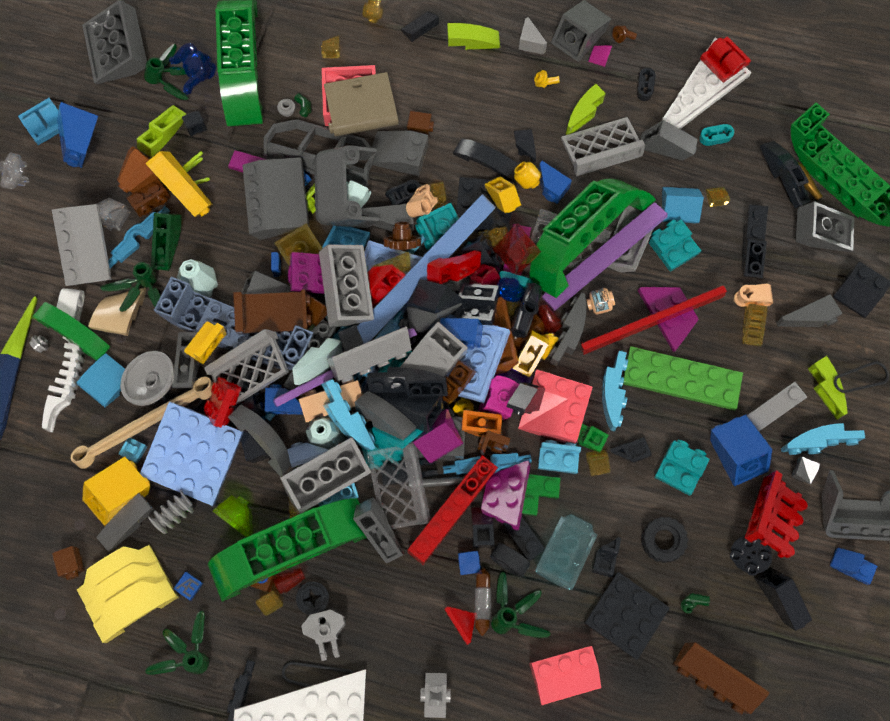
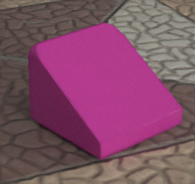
(600, 55)

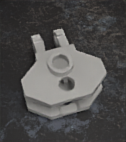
(324, 633)
(435, 695)

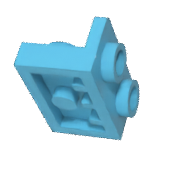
(559, 457)

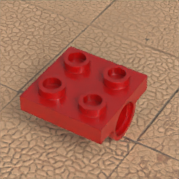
(725, 58)
(219, 406)

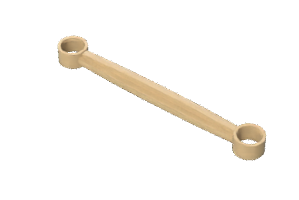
(139, 424)

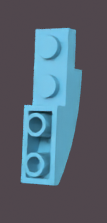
(612, 397)
(349, 424)
(821, 437)

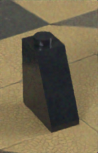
(784, 598)

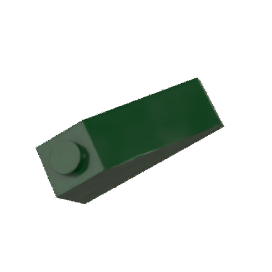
(165, 239)

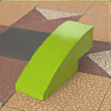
(472, 36)
(585, 108)
(160, 131)
(824, 374)

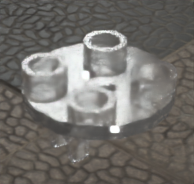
(12, 171)

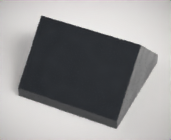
(433, 297)

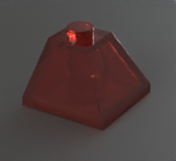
(516, 250)

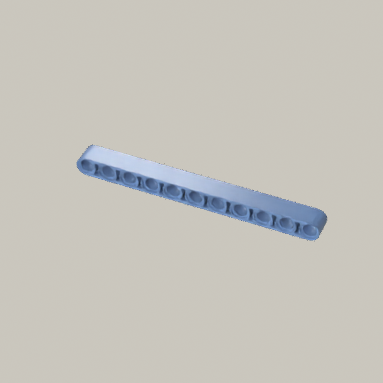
(441, 249)

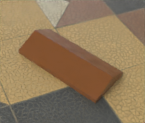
(509, 356)

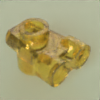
(372, 10)
(495, 235)

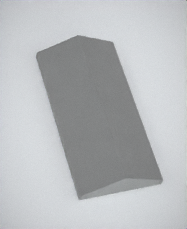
(630, 259)

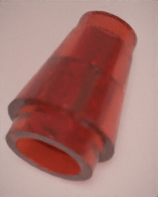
(549, 318)
(288, 580)

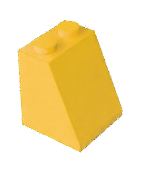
(113, 489)

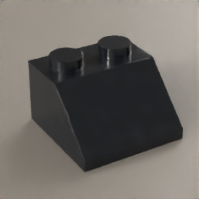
(862, 289)

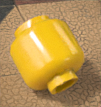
(527, 175)

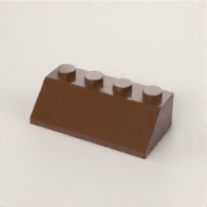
(719, 678)

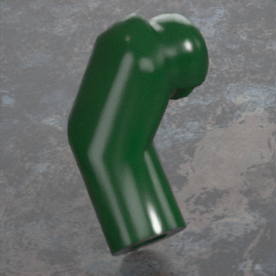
(306, 106)
(693, 600)

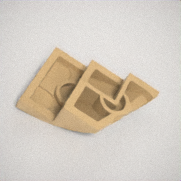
(110, 319)

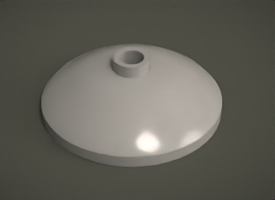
(147, 378)

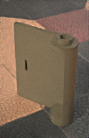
(360, 104)

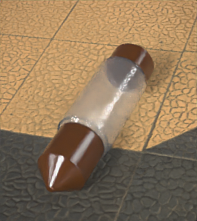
(482, 607)

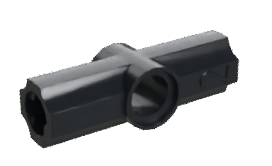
(526, 310)

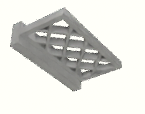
(608, 156)
(243, 354)

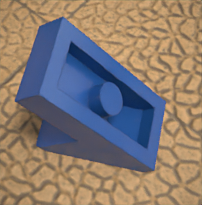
(853, 565)

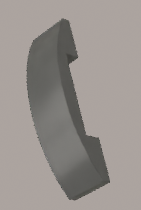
(265, 436)

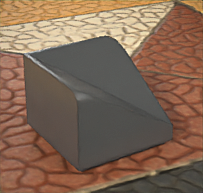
(805, 470)

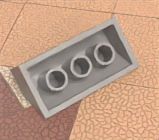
(81, 244)
(346, 285)
(370, 354)
(325, 475)

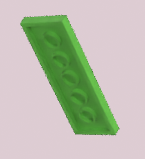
(683, 378)

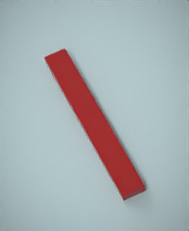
(653, 320)

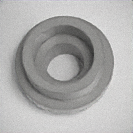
(286, 111)
(39, 343)

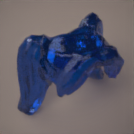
(195, 64)

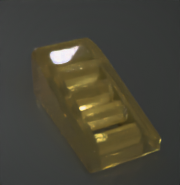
(401, 262)
(755, 309)

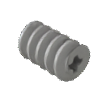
(172, 513)

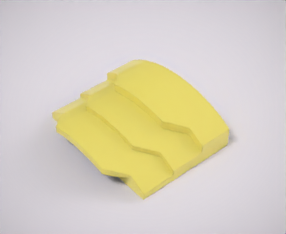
(124, 590)

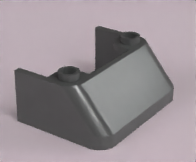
(331, 187)
(854, 517)

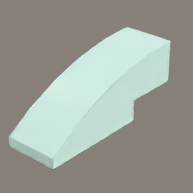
(315, 361)

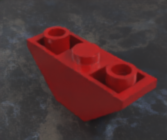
(382, 281)

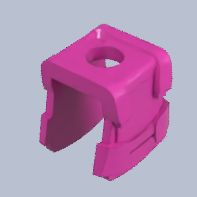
(499, 394)

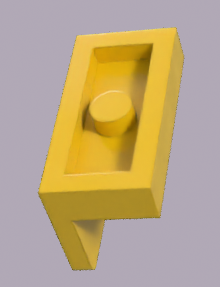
(205, 341)

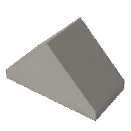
(531, 39)

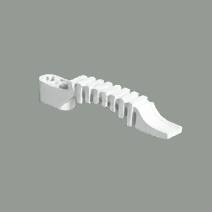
(70, 302)

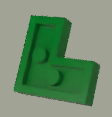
(538, 487)

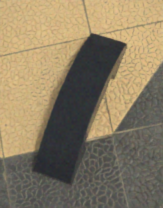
(487, 157)

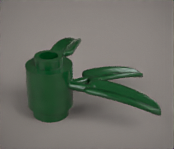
(155, 68)
(145, 277)
(507, 618)
(193, 660)

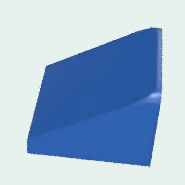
(469, 562)

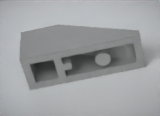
(777, 406)

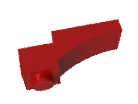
(453, 268)

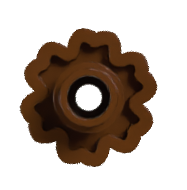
(402, 237)

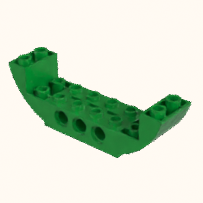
(238, 61)
(839, 168)
(578, 226)
(284, 546)

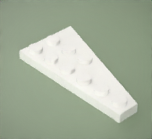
(700, 93)

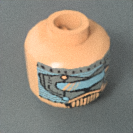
(600, 301)

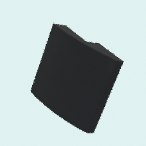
(478, 302)

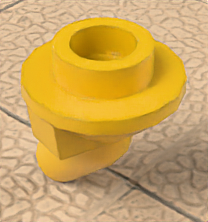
(542, 80)
(552, 340)
(463, 404)

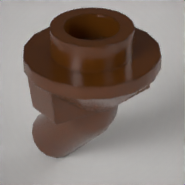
(621, 32)

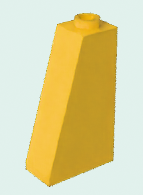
(179, 183)

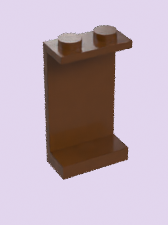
(271, 311)

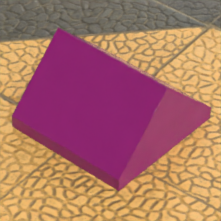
(440, 439)

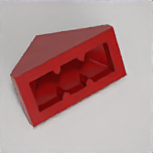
(462, 621)

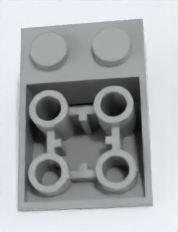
(436, 352)

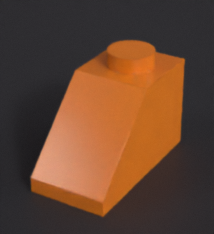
(479, 422)

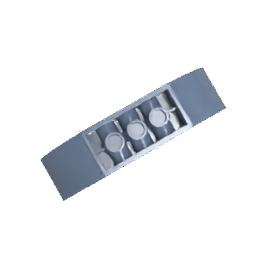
(192, 310)

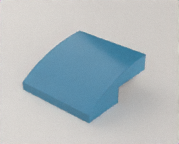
(103, 380)

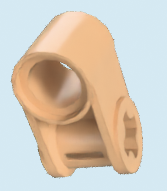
(421, 202)
(754, 294)

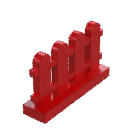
(765, 515)

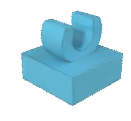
(133, 450)

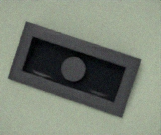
(420, 26)

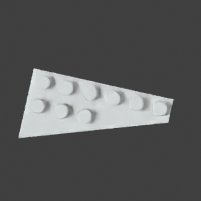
(328, 701)

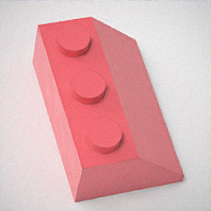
(566, 675)

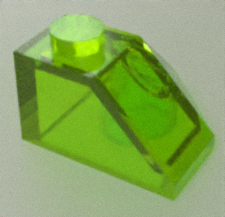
(236, 514)

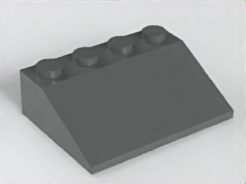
(114, 43)
(275, 197)

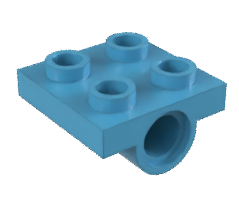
(41, 121)

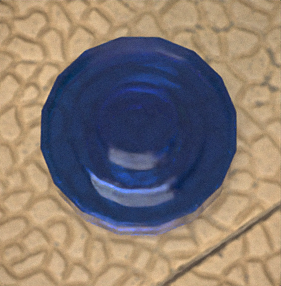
(510, 289)

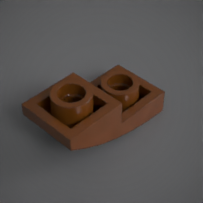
(458, 380)

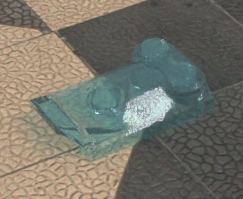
(566, 551)

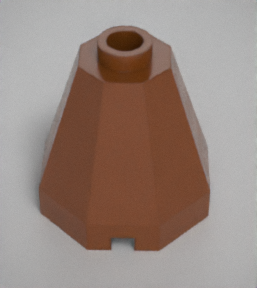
(135, 172)

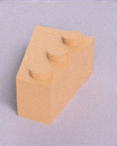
(313, 401)

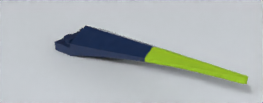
(10, 361)

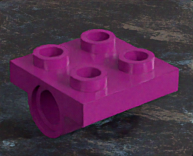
(305, 273)

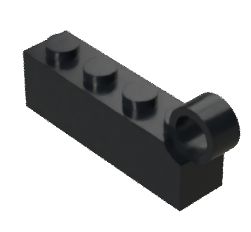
(252, 450)

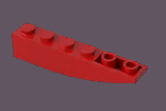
(452, 510)

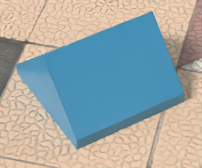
(682, 204)

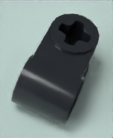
(402, 193)

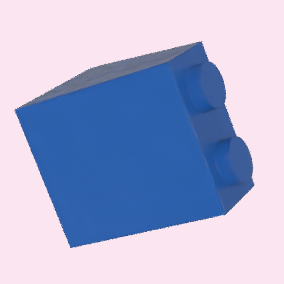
(75, 133)
(741, 449)

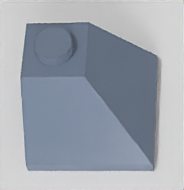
(302, 453)

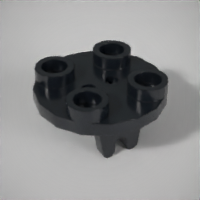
(758, 562)

